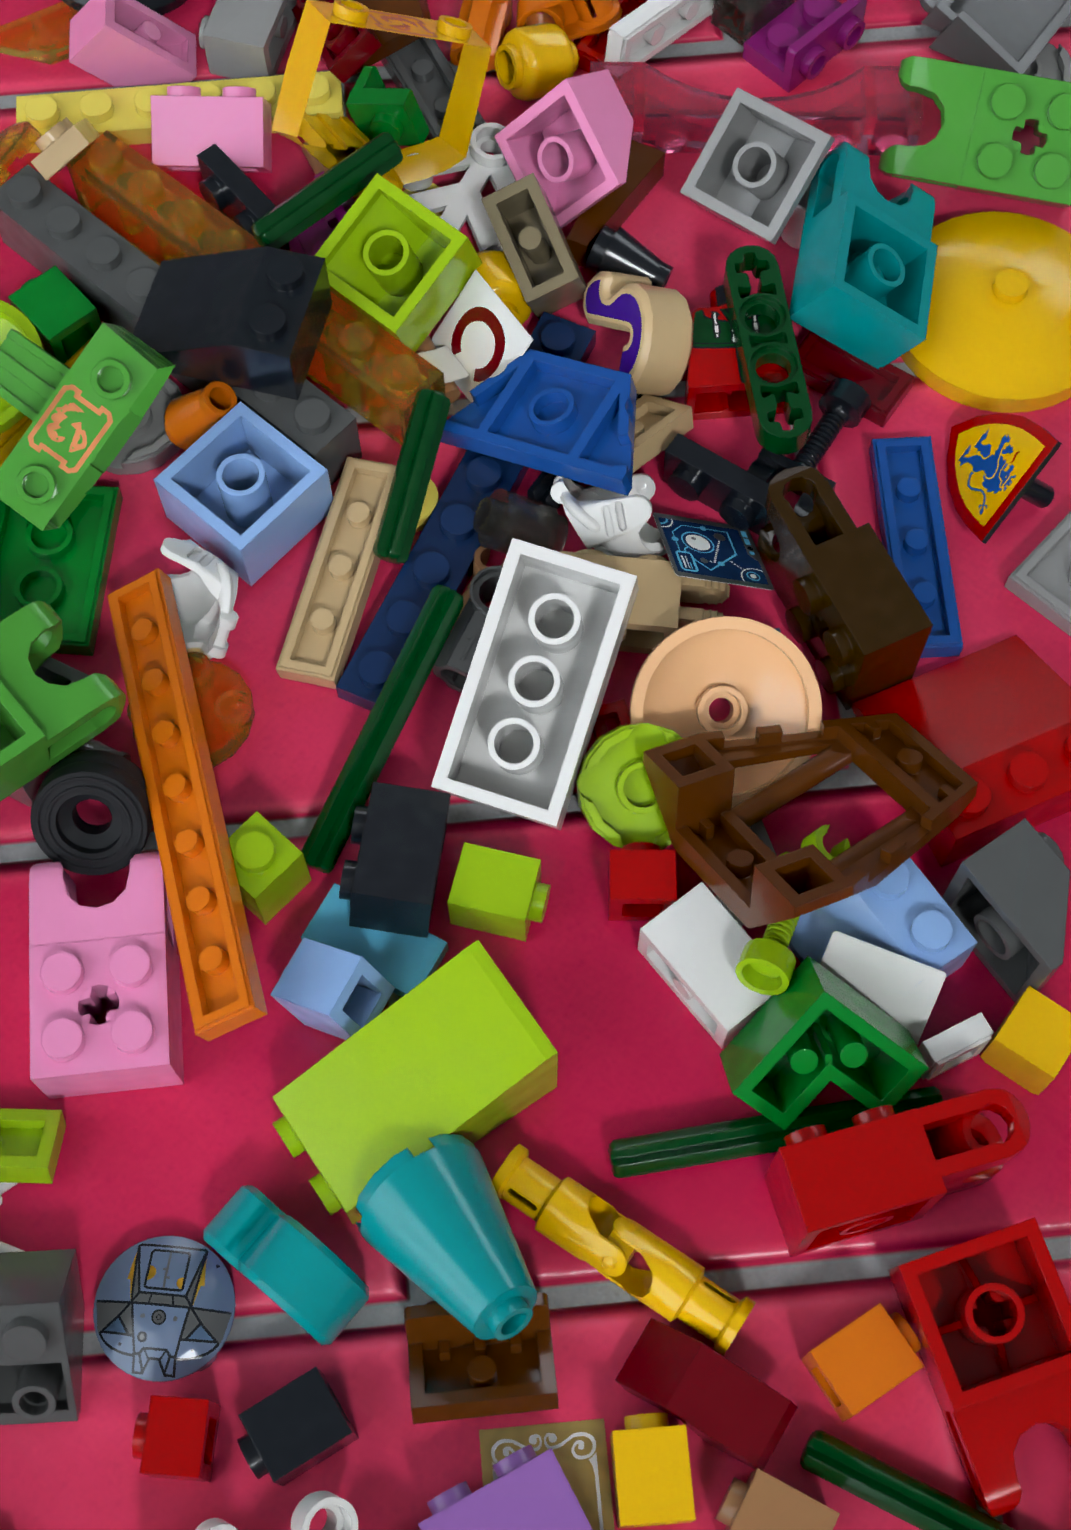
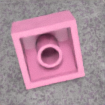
(572, 143)

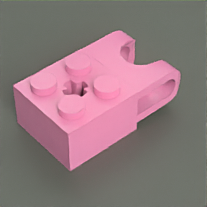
(100, 961)

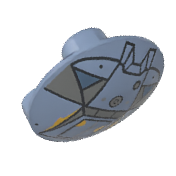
(164, 1309)

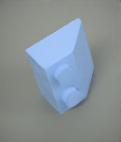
(897, 915)

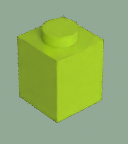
(266, 867)
(497, 892)

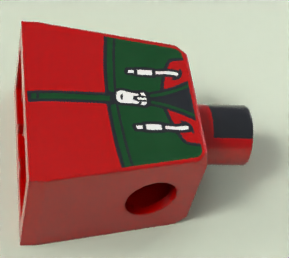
(714, 370)

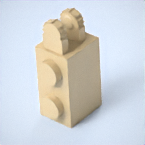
(658, 600)

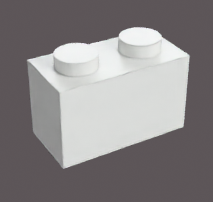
(696, 954)

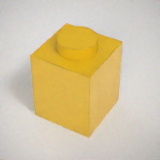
(651, 1472)

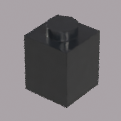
(295, 1429)

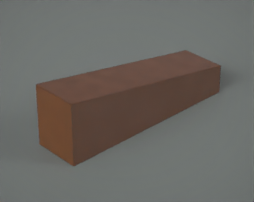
(643, 173)

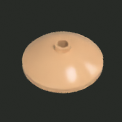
(733, 660)

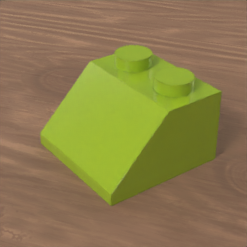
(397, 262)

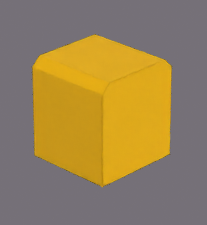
(1031, 1042)

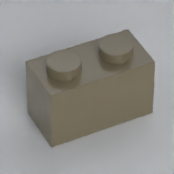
(535, 246)

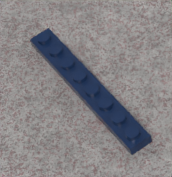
(448, 540)

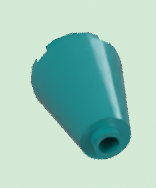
(450, 1235)

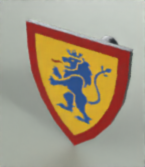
(994, 465)

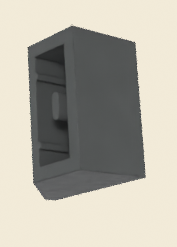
(40, 1337)

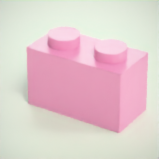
(190, 123)

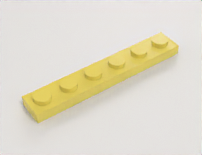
(128, 110)

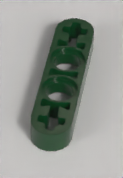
(762, 348)

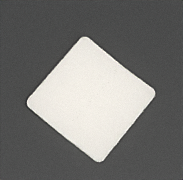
(446, 362)

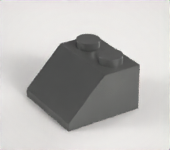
(1015, 906)

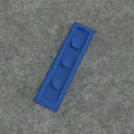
(916, 534)

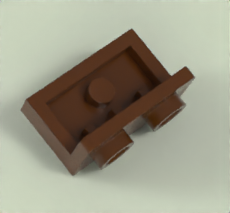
(470, 1377)

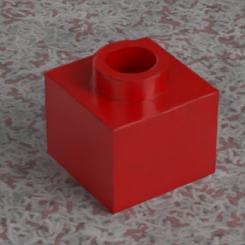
(640, 881)
(177, 1438)

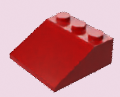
(1004, 725)

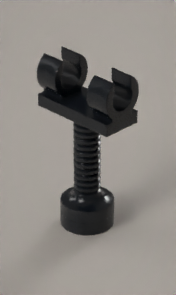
(842, 406)

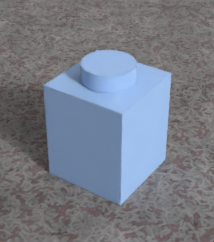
(331, 989)

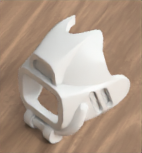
(610, 519)
(203, 597)

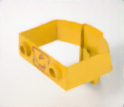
(335, 139)

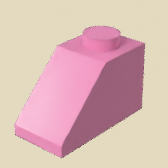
(131, 44)

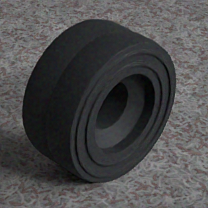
(84, 846)

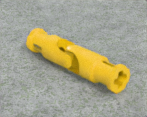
(608, 1240)

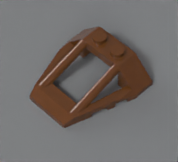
(696, 792)

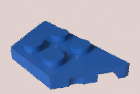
(554, 419)

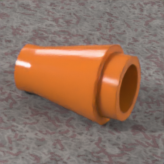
(196, 412)

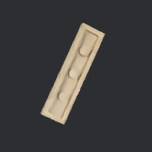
(338, 578)

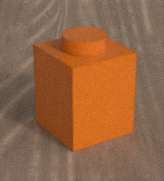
(864, 1360)

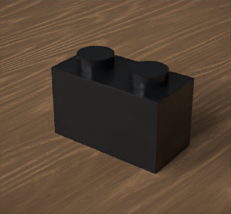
(397, 859)

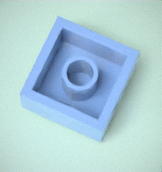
(245, 493)

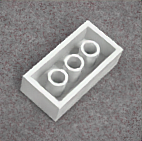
(536, 683)

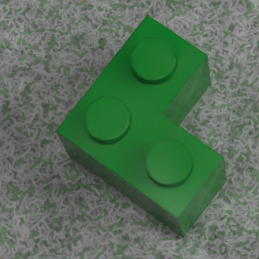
(818, 1036)

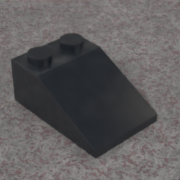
(239, 317)

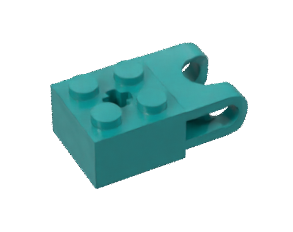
(864, 261)

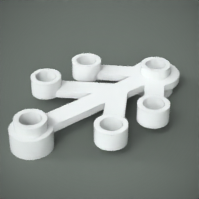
(463, 199)

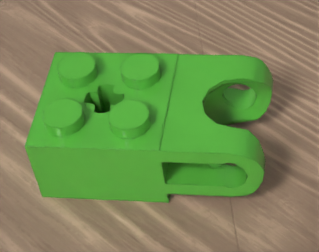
(977, 126)
(40, 718)

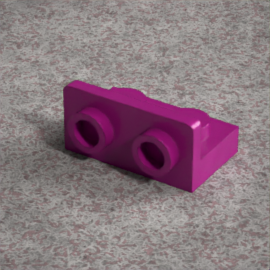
(805, 39)

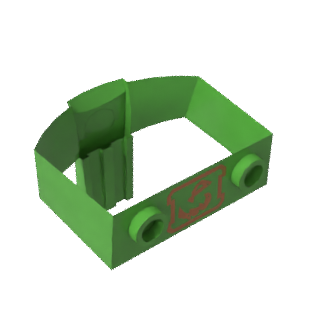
(77, 417)

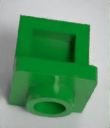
(386, 109)

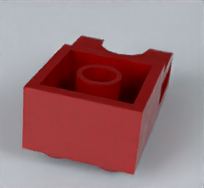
(888, 1166)
(1001, 1381)

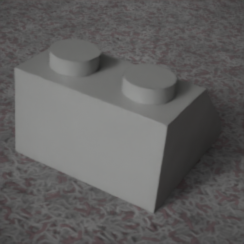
(756, 166)

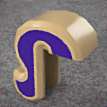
(657, 326)

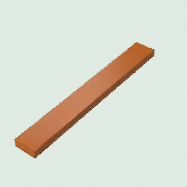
(186, 810)

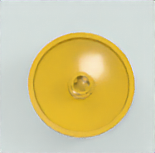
(998, 314)

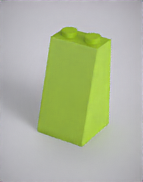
(436, 1062)

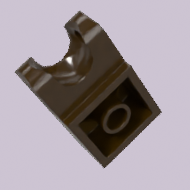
(840, 591)

